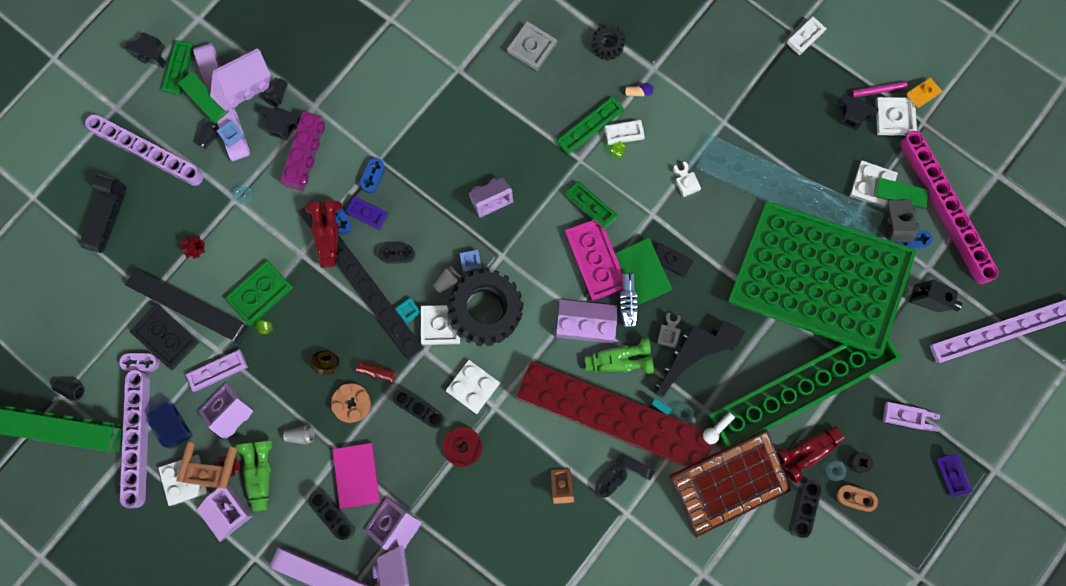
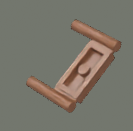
(205, 474)

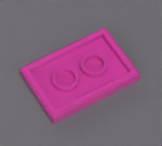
(356, 475)

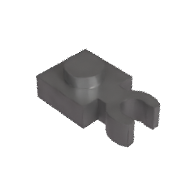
(668, 334)

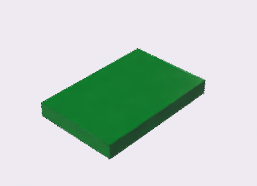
(649, 275)
(258, 293)

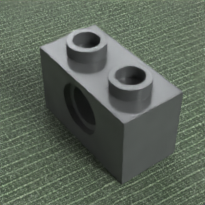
(901, 221)

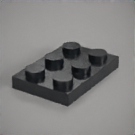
(164, 336)

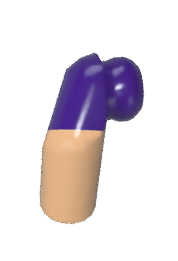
(641, 90)

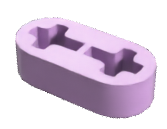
(139, 357)

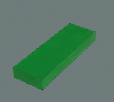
(177, 67)
(201, 96)
(894, 190)
(591, 205)

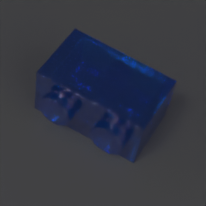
(169, 425)

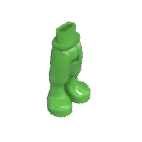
(617, 359)
(256, 477)

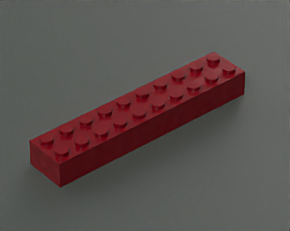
(613, 415)

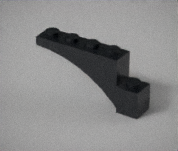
(697, 346)

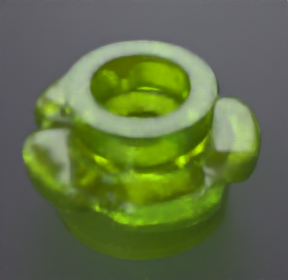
(618, 150)
(264, 327)

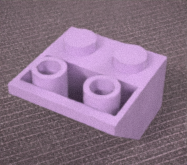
(224, 512)

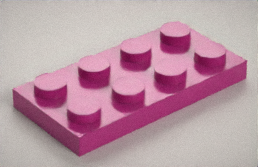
(595, 259)

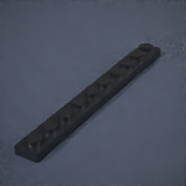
(372, 295)

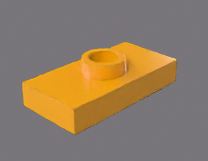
(924, 92)

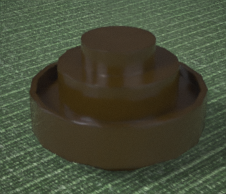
(324, 362)

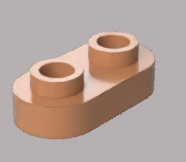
(856, 498)

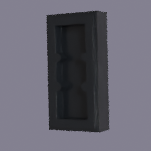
(673, 260)

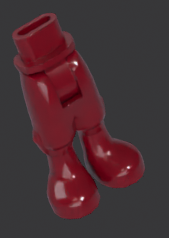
(325, 235)
(812, 449)

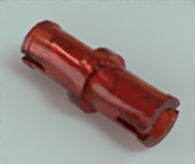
(376, 371)

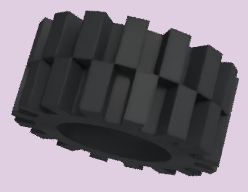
(611, 32)

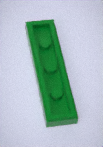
(590, 125)

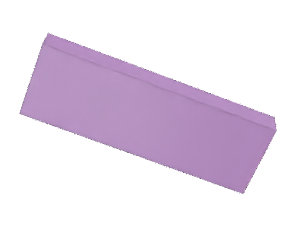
(216, 370)

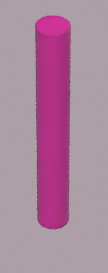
(879, 89)

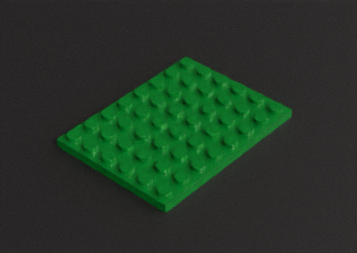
(823, 277)

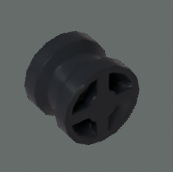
(856, 462)

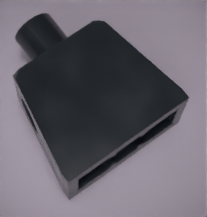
(935, 296)

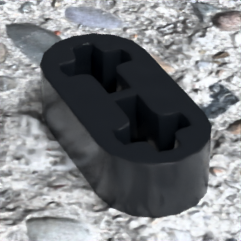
(393, 259)
(635, 467)
(607, 478)

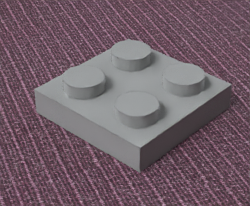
(532, 46)

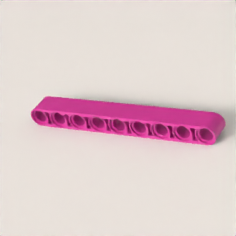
(948, 216)

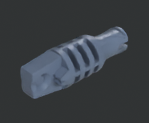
(628, 301)

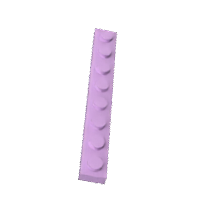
(999, 332)

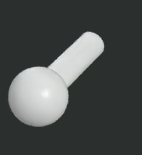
(711, 435)

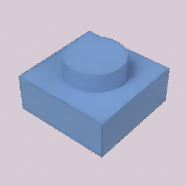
(230, 133)
(470, 261)

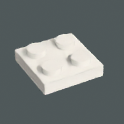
(895, 116)
(865, 180)
(437, 327)
(473, 387)
(176, 491)

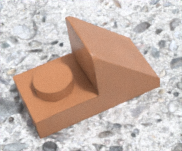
(562, 486)

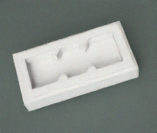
(624, 132)

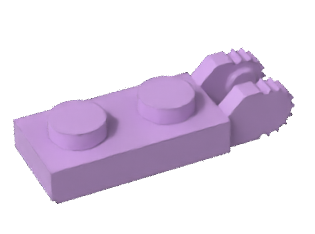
(909, 416)

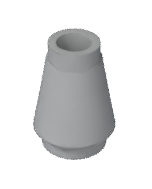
(447, 279)
(300, 435)

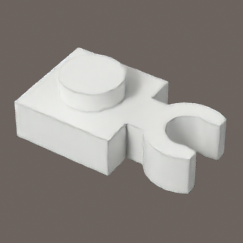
(686, 182)

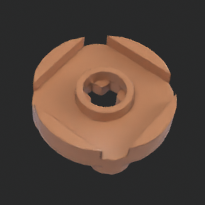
(340, 406)

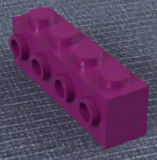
(303, 151)

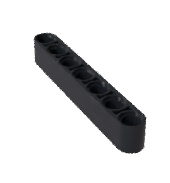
(186, 306)

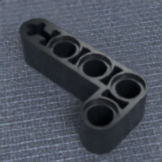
(104, 212)

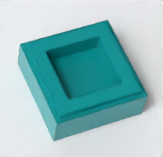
(408, 310)
(660, 406)

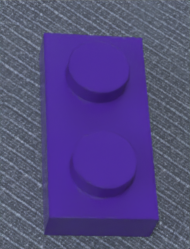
(366, 213)
(954, 475)

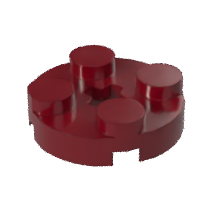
(469, 456)

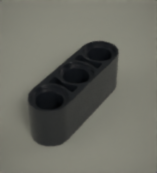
(410, 404)
(322, 511)
(797, 514)

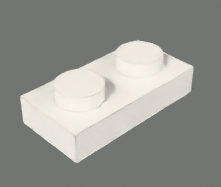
(806, 35)

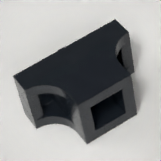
(147, 50)
(855, 111)
(280, 122)

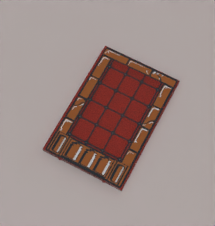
(730, 483)

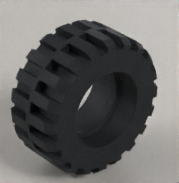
(492, 284)

